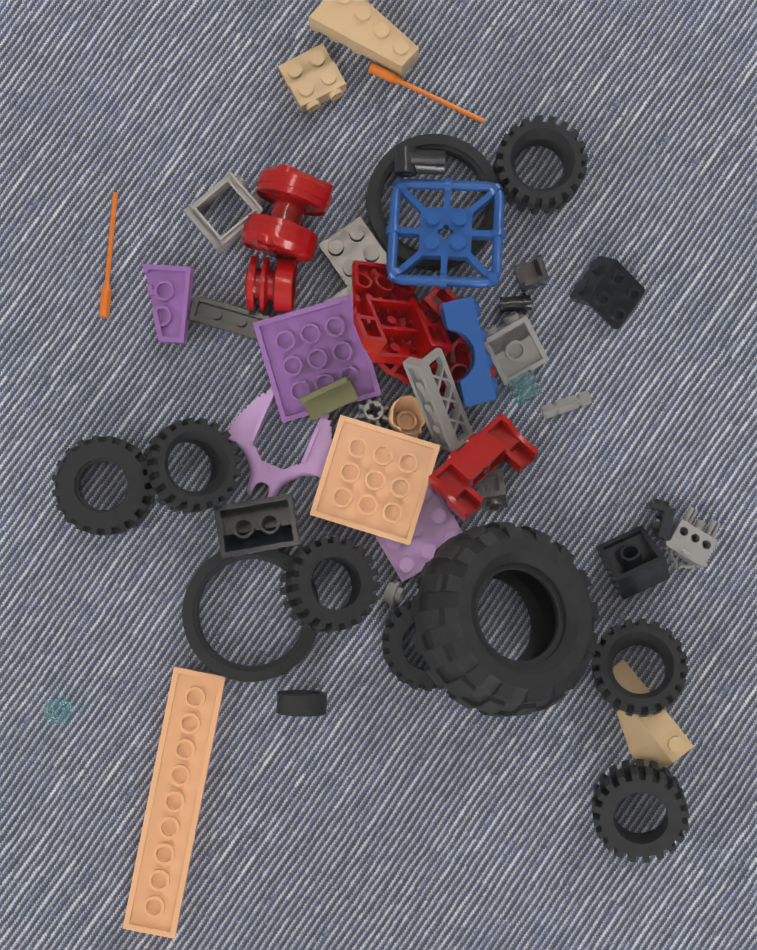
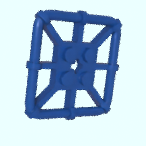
(458, 244)

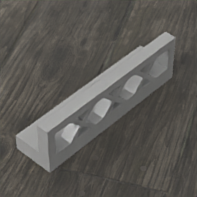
(433, 405)

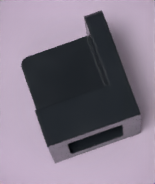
(531, 274)

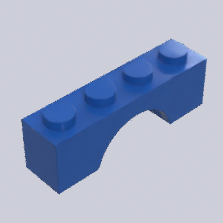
(462, 318)

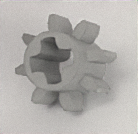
(377, 407)

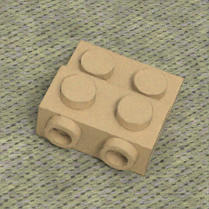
(313, 78)

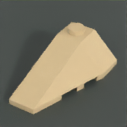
(649, 737)

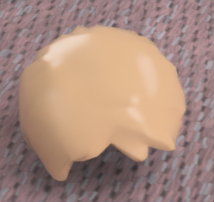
(406, 416)

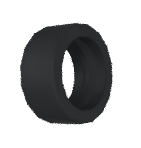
(301, 703)

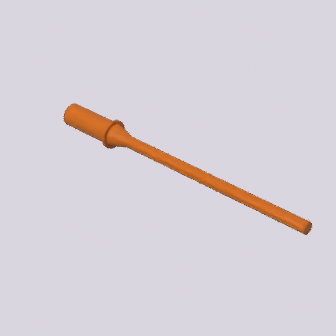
(395, 79)
(106, 292)

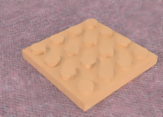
(374, 480)

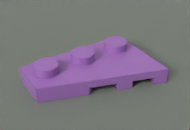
(171, 300)

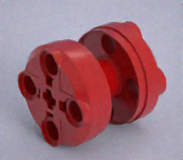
(292, 196)

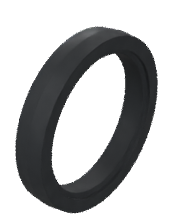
(453, 147)
(207, 654)

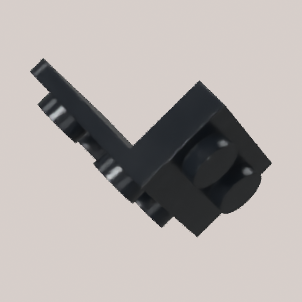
(608, 291)

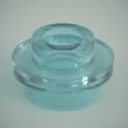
(50, 714)

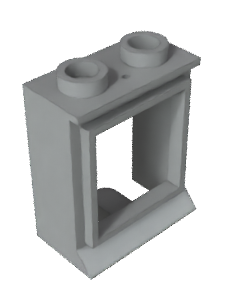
(193, 213)

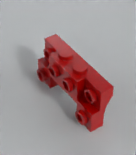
(476, 460)

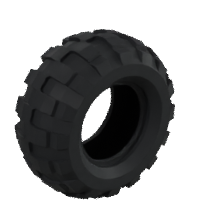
(451, 632)

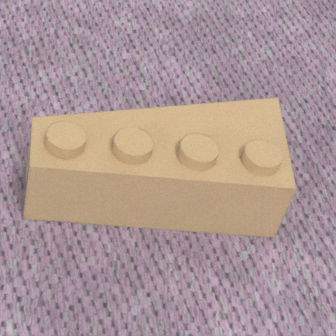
(366, 33)

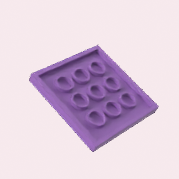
(311, 350)

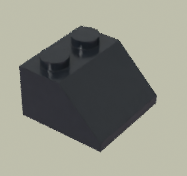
(633, 562)

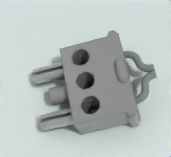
(685, 548)

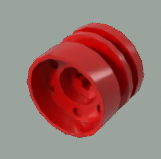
(271, 284)

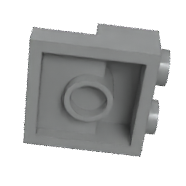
(514, 347)

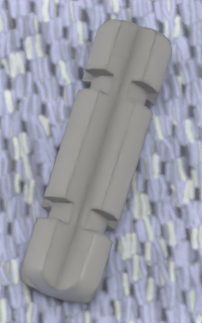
(566, 404)

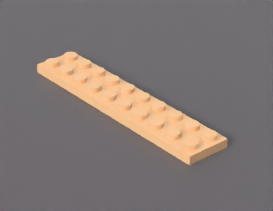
(174, 802)

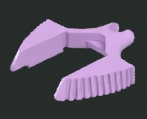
(246, 431)

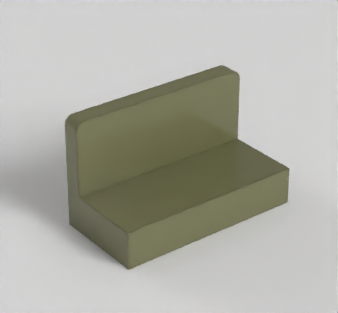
(329, 397)

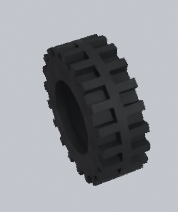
(68, 486)

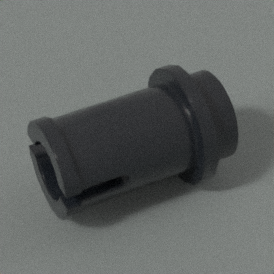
(515, 303)

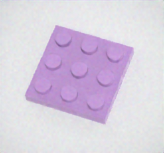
(432, 529)

